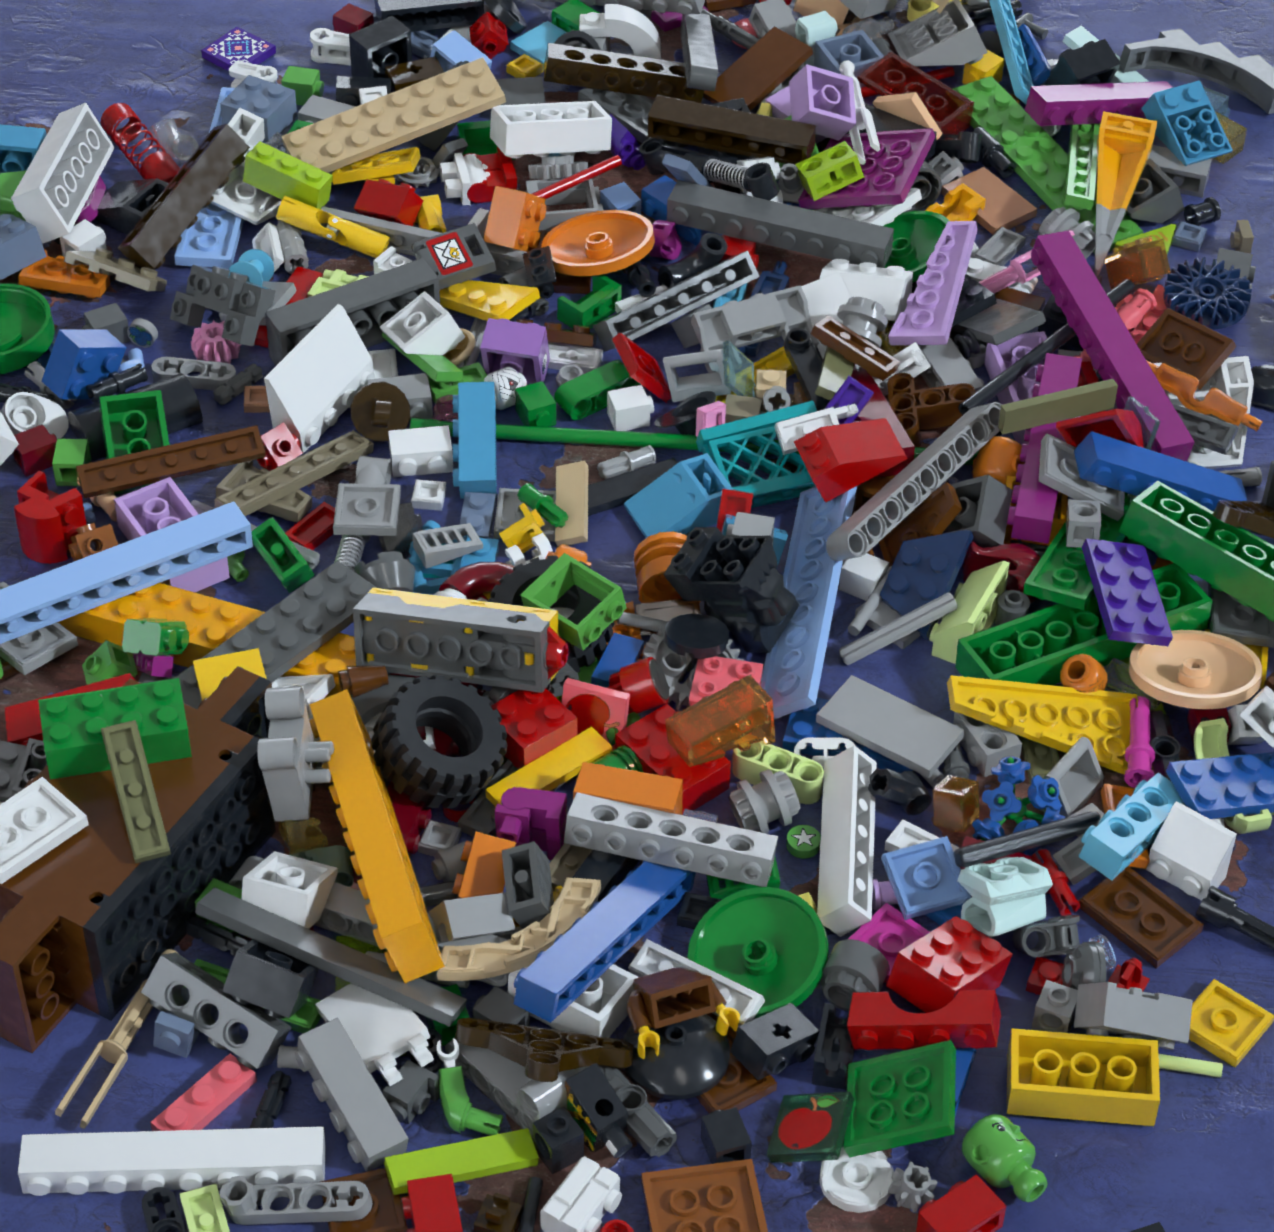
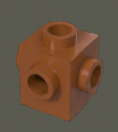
(101, 537)

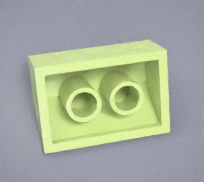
(975, 612)

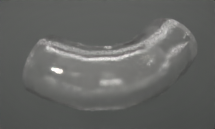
(176, 145)

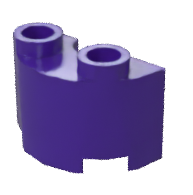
(625, 146)

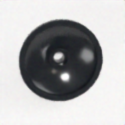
(684, 1065)

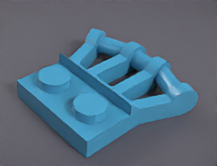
(487, 554)

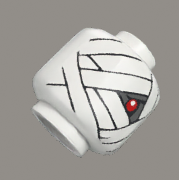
(505, 383)

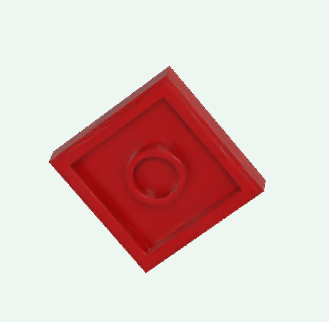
(642, 367)

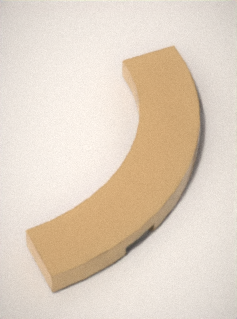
(520, 951)

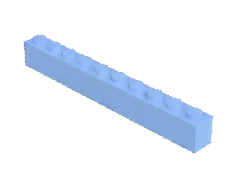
(122, 570)

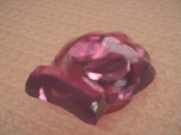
(444, 409)

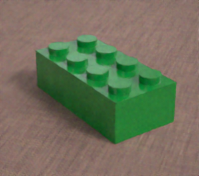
(75, 722)

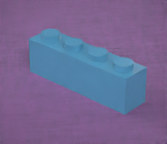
(476, 438)

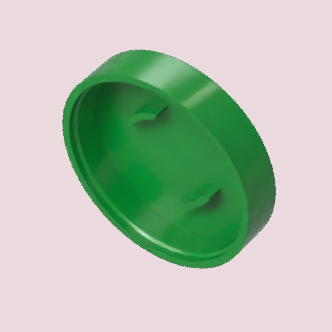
(24, 326)

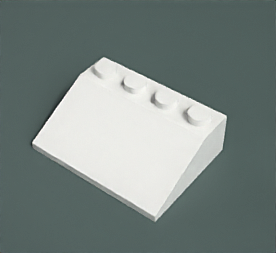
(319, 378)

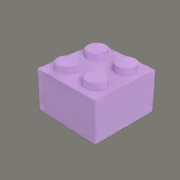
(823, 101)

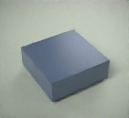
(1189, 236)

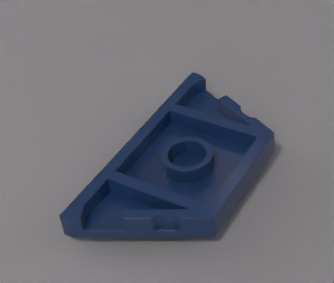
(924, 572)

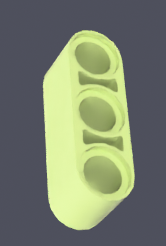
(803, 773)

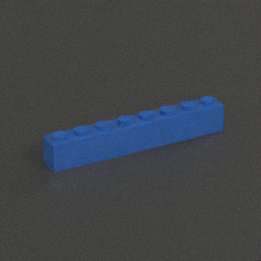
(599, 938)

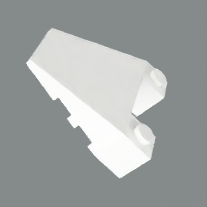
(237, 195)

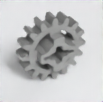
(556, 167)

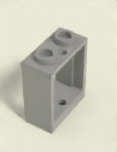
(580, 193)

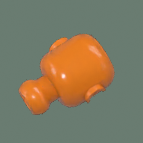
(998, 459)

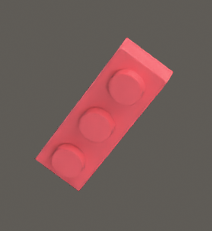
(206, 1097)

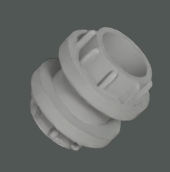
(1067, 219)
(864, 318)
(764, 802)

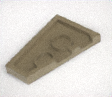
(125, 270)
(291, 507)

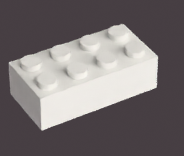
(550, 128)

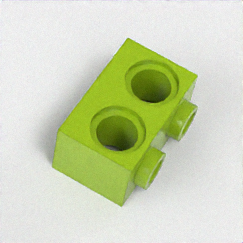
(829, 170)

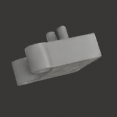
(291, 755)

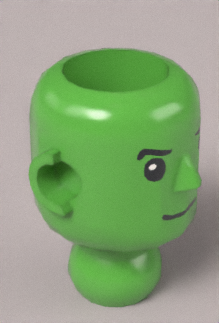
(1004, 1157)

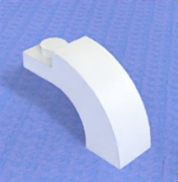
(624, 24)

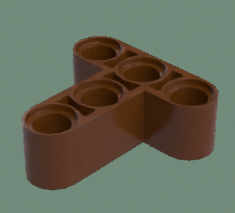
(925, 407)

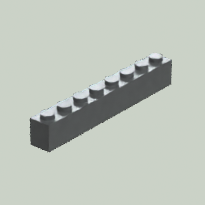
(779, 224)

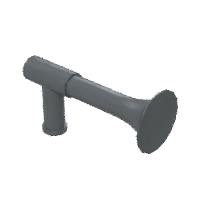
(991, 39)

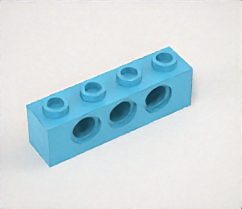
(1130, 828)

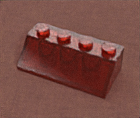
(897, 76)

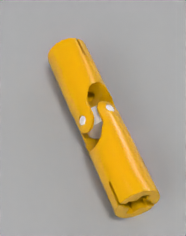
(350, 234)

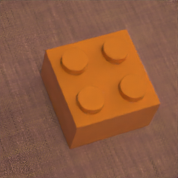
(514, 219)

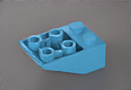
(1187, 123)
(680, 498)

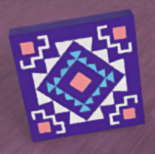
(238, 46)

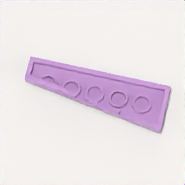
(938, 290)

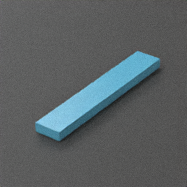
(1012, 48)

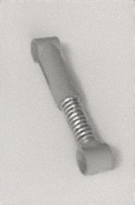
(368, 471)

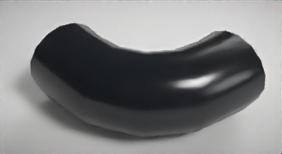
(705, 255)

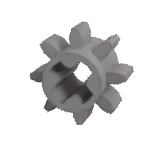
(912, 1186)

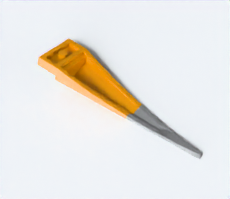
(1121, 157)

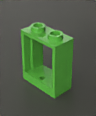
(563, 575)

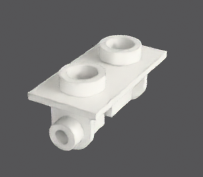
(911, 362)

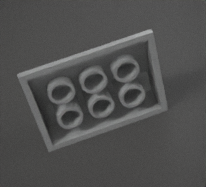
(940, 38)

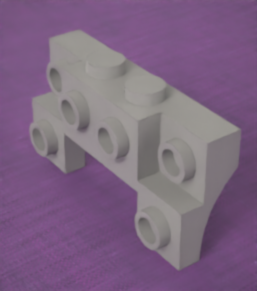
(752, 320)

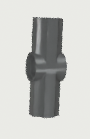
(642, 1121)

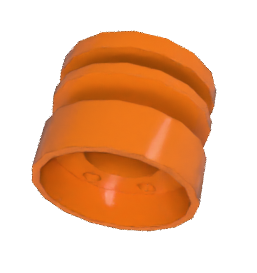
(650, 563)

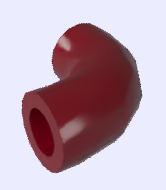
(477, 578)

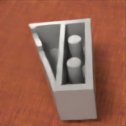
(1133, 1014)

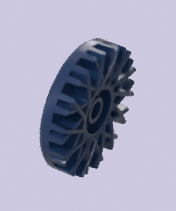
(1208, 293)

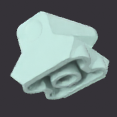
(1004, 894)

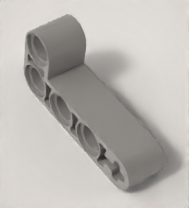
(508, 1086)

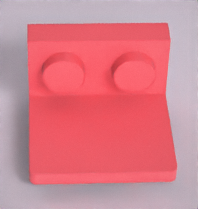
(717, 673)

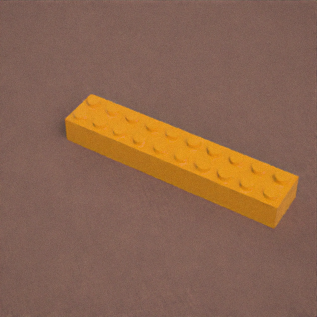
(208, 623)
(377, 841)

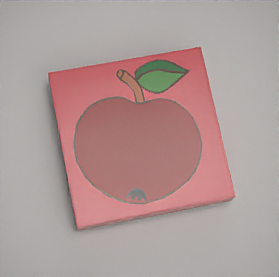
(597, 708)

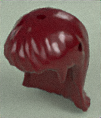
(1020, 558)

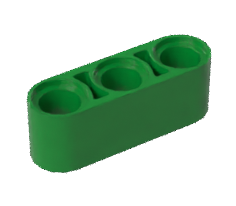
(589, 391)

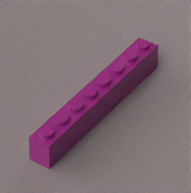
(1036, 501)

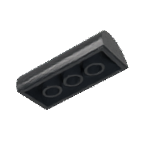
(179, 404)

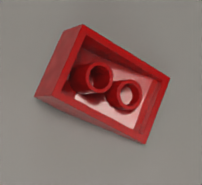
(849, 454)

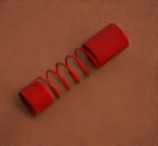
(157, 164)

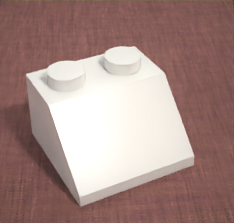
(423, 328)
(1191, 851)
(290, 887)

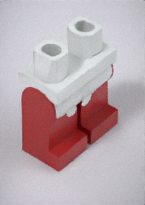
(475, 176)

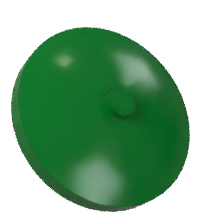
(915, 240)
(765, 944)

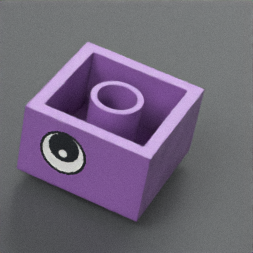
(516, 346)

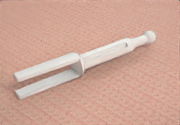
(863, 116)

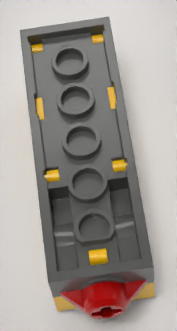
(459, 639)

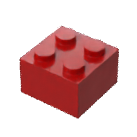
(534, 725)

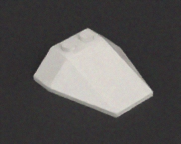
(1236, 381)

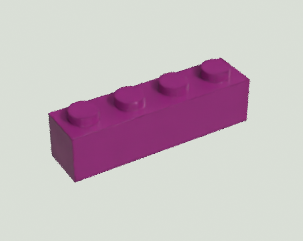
(154, 665)

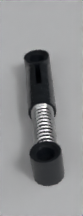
(755, 179)

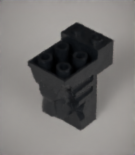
(738, 583)

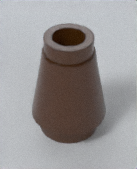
(362, 679)

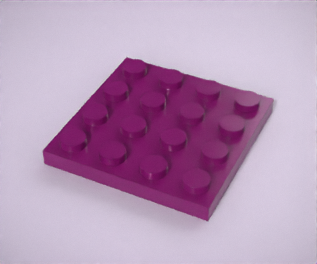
(886, 172)

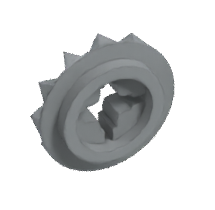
(418, 179)

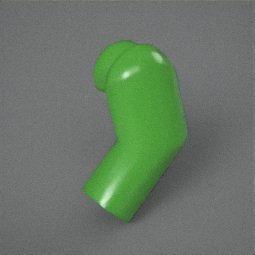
(236, 568)

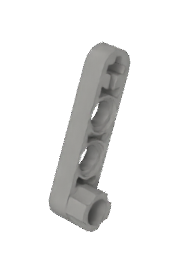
(243, 1199)

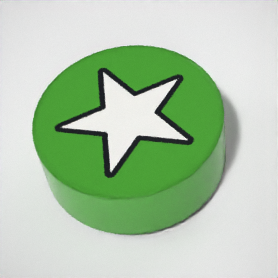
(803, 841)

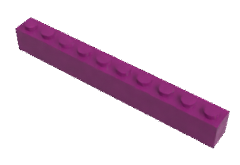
(1107, 338)

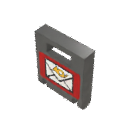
(451, 255)

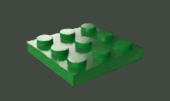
(901, 1098)

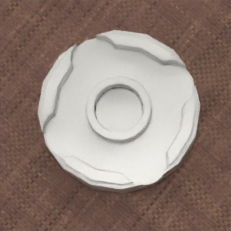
(857, 1182)

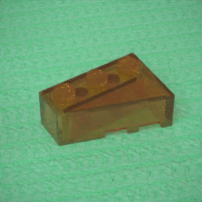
(1138, 261)

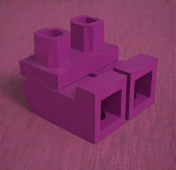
(532, 816)

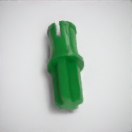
(543, 504)

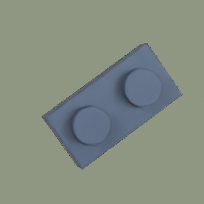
(479, 511)

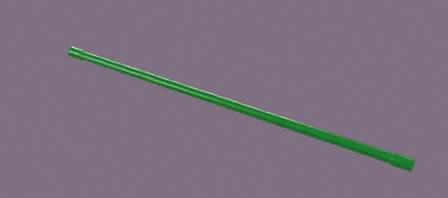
(600, 437)

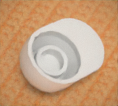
(29, 410)

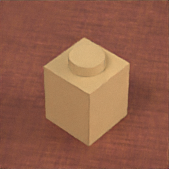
(765, 380)

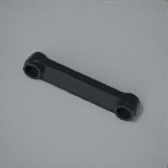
(805, 363)

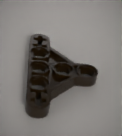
(1247, 514)
(543, 1050)

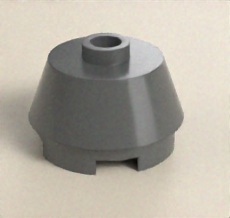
(388, 572)

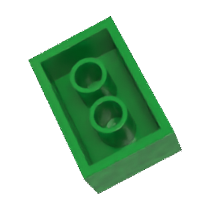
(133, 425)

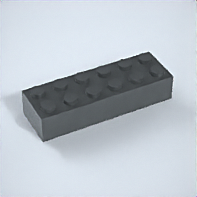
(366, 302)

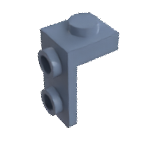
(175, 1033)

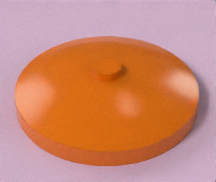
(599, 242)

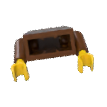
(673, 998)

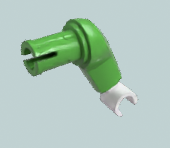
(455, 1101)

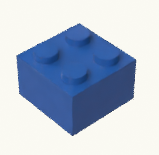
(80, 360)

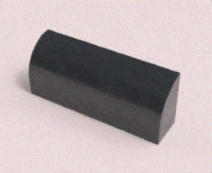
(430, 14)

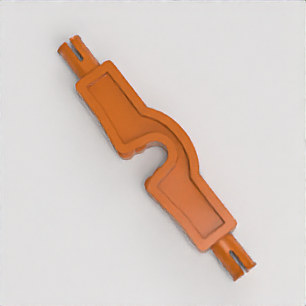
(1214, 403)

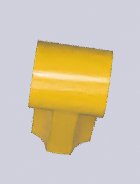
(430, 214)

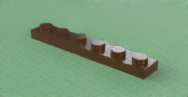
(170, 461)

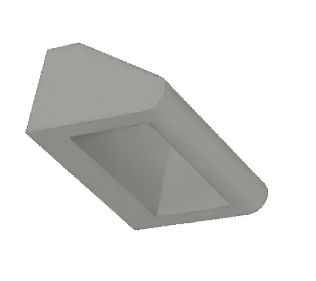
(687, 386)
(1077, 777)

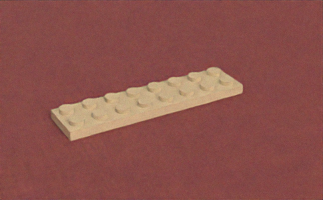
(396, 117)

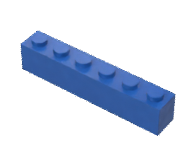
(1136, 469)

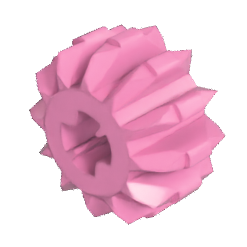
(210, 346)

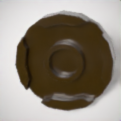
(379, 409)

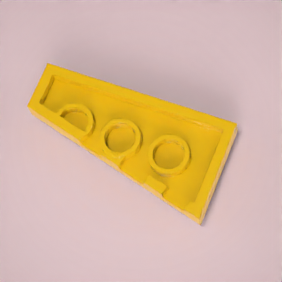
(488, 299)

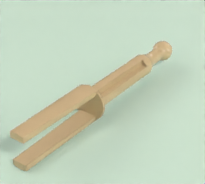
(112, 1050)

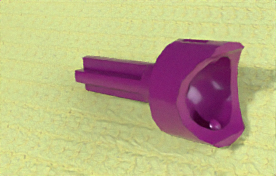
(665, 239)

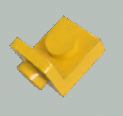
(523, 530)

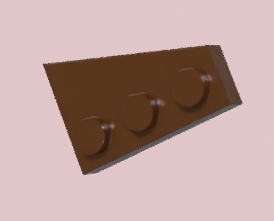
(925, 520)

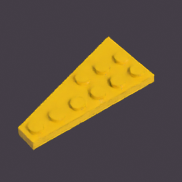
(1049, 714)

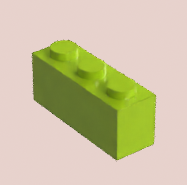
(286, 176)

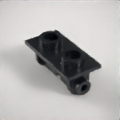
(540, 270)

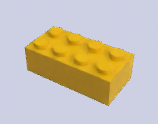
(1083, 1077)

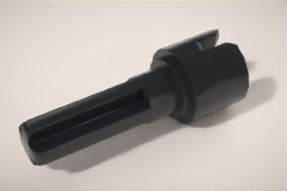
(1222, 910)

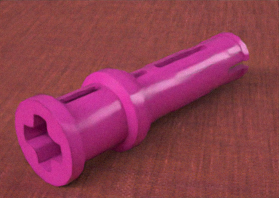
(1139, 752)

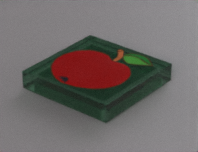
(810, 1127)

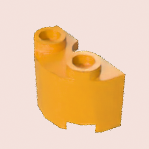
(959, 204)

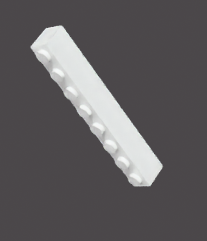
(169, 1159)

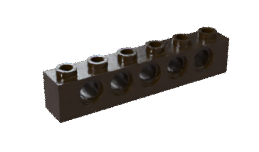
(617, 72)

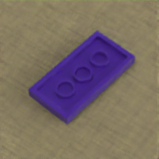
(1126, 592)

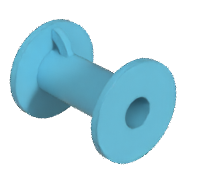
(255, 265)

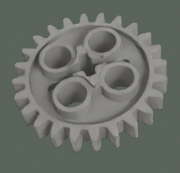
(677, 665)

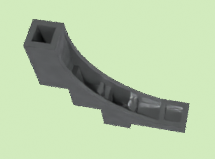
(1212, 61)

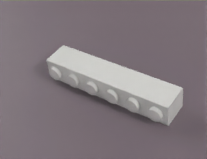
(846, 842)

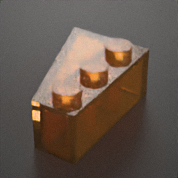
(723, 722)

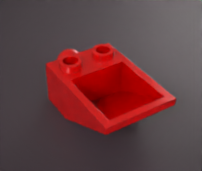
(1112, 423)

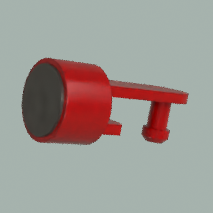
(644, 683)

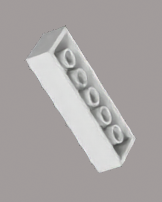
(63, 173)

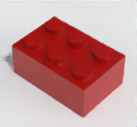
(650, 744)
(946, 962)

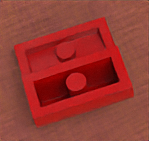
(49, 524)

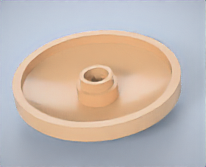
(1196, 670)

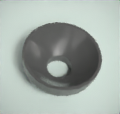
(1084, 965)

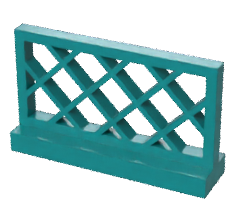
(751, 424)
(764, 491)

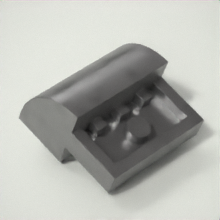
(19, 765)

